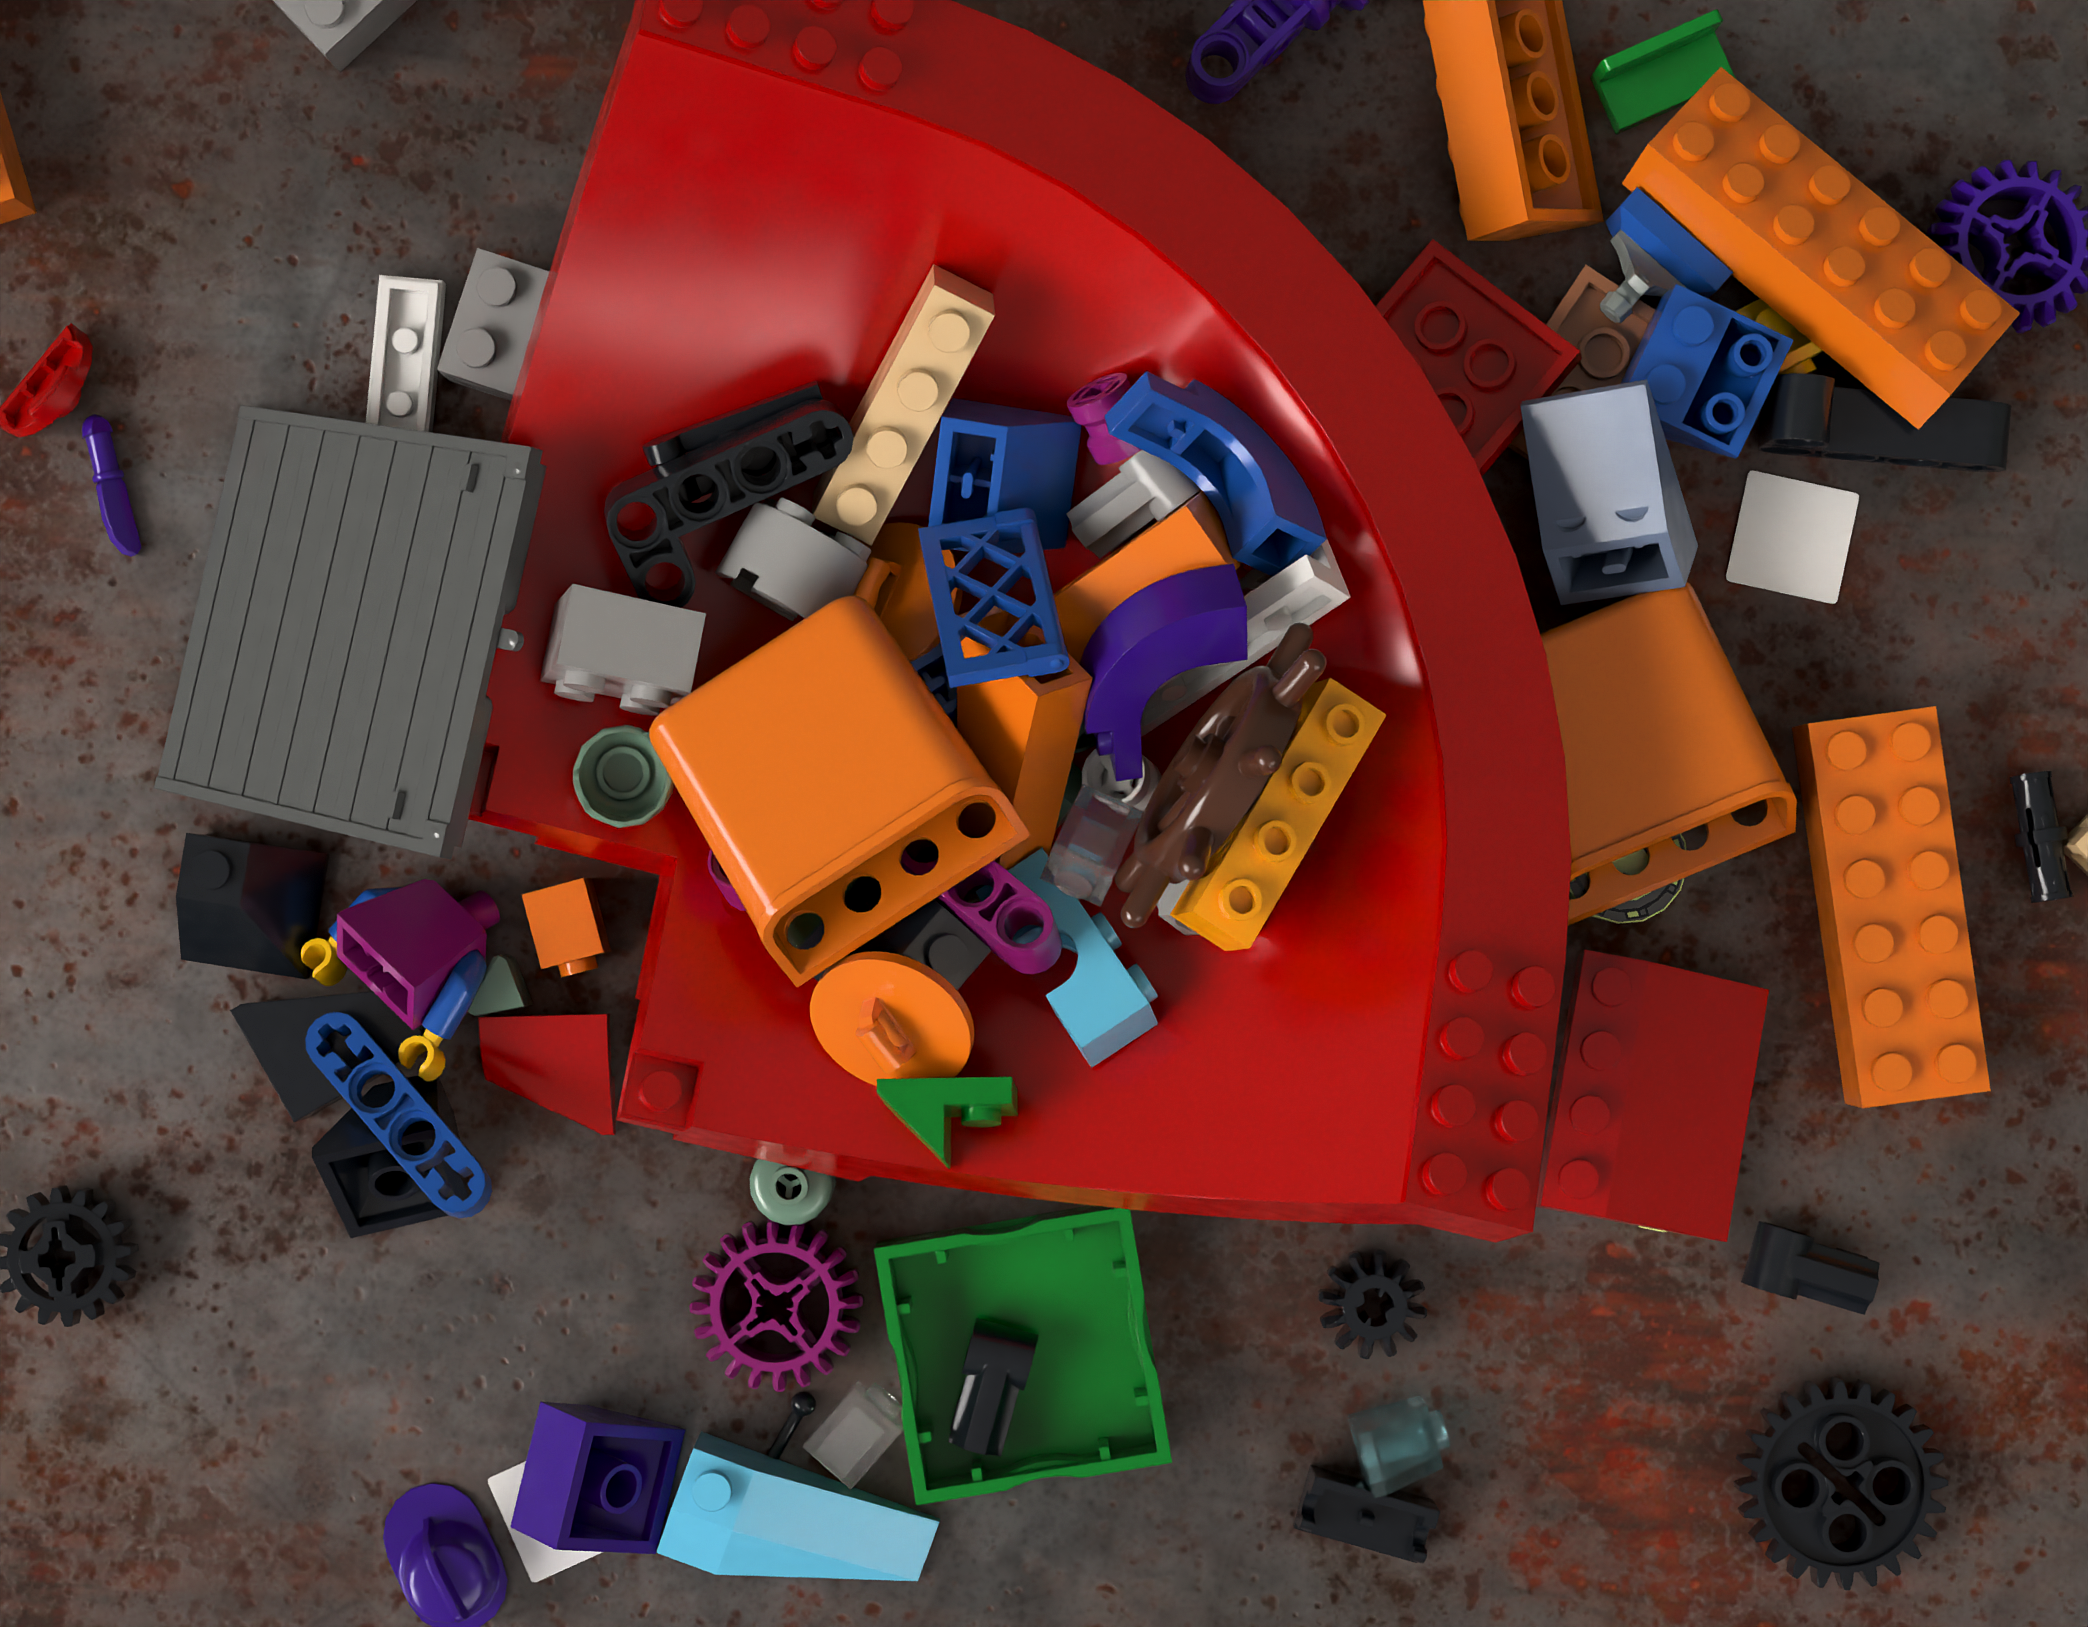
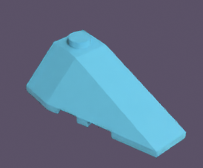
(778, 1520)

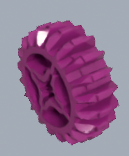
(794, 1328)

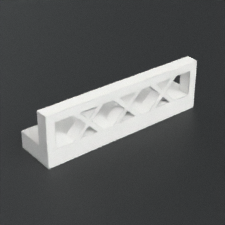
(1274, 603)

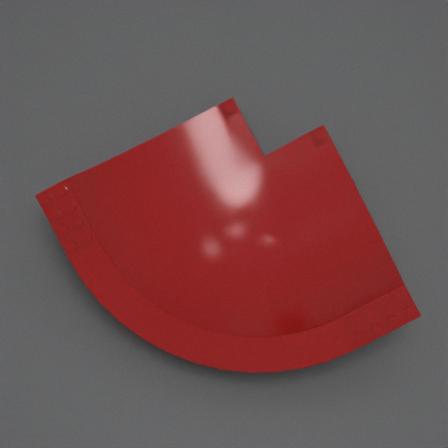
(764, 227)

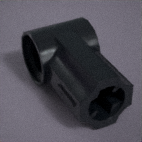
(1796, 1265)
(995, 1372)

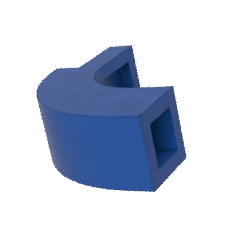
(1232, 460)

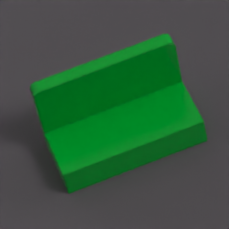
(1659, 72)

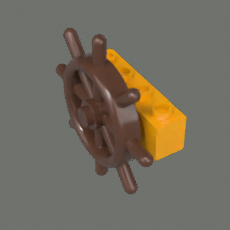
(1248, 795)

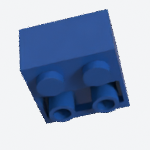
(1706, 370)
(1005, 461)

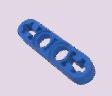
(400, 1112)

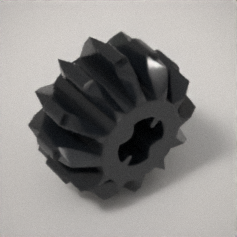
(1392, 1310)

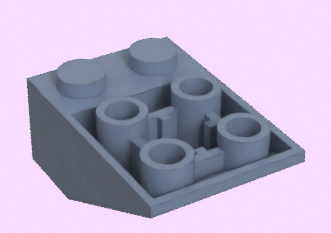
(1607, 494)

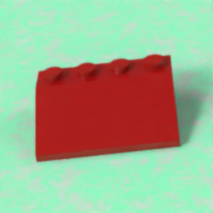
(1652, 1096)

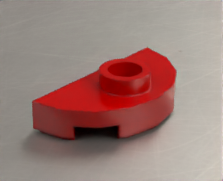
(50, 387)

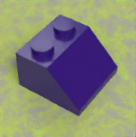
(596, 1479)

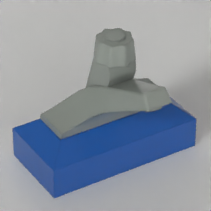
(1656, 256)

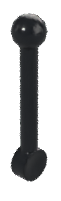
(802, 1405)

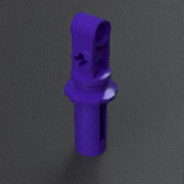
(1251, 38)

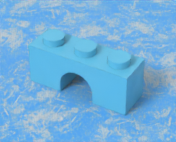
(1101, 1001)

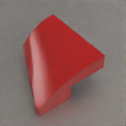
(554, 1063)

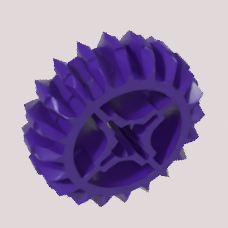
(2039, 257)

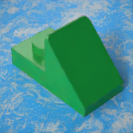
(929, 1104)

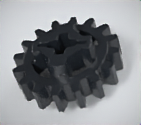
(66, 1281)

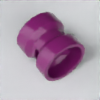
(1089, 409)

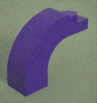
(1149, 639)

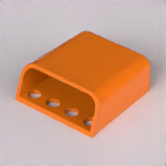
(1656, 746)
(822, 772)

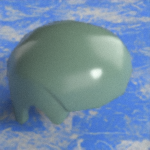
(621, 777)

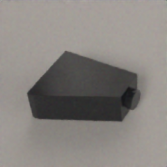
(278, 1036)

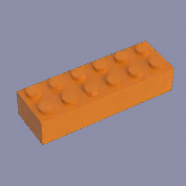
(1821, 248)
(1891, 908)

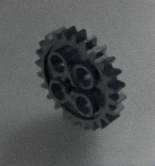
(1803, 1523)

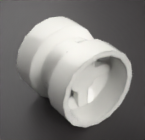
(1100, 776)

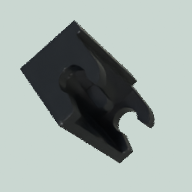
(1348, 1512)

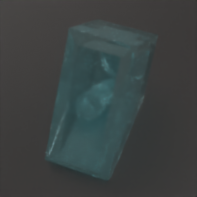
(1398, 1444)

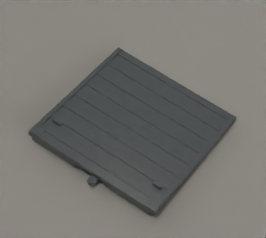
(352, 626)

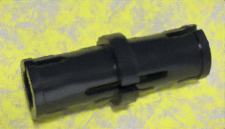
(2041, 836)

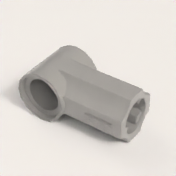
(1129, 501)

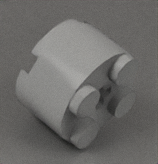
(789, 562)

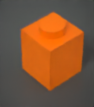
(567, 926)

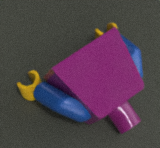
(415, 954)

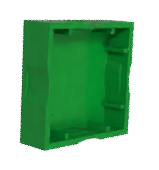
(1093, 1375)

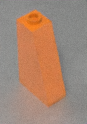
(1023, 738)

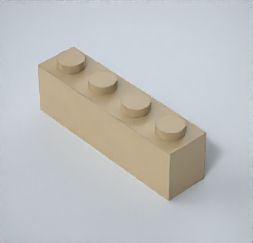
(904, 403)

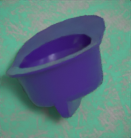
(444, 1557)

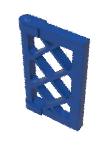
(1005, 657)

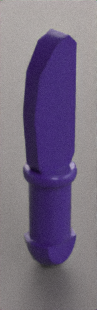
(110, 487)

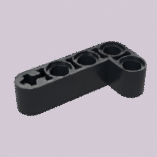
(1817, 420)
(732, 492)

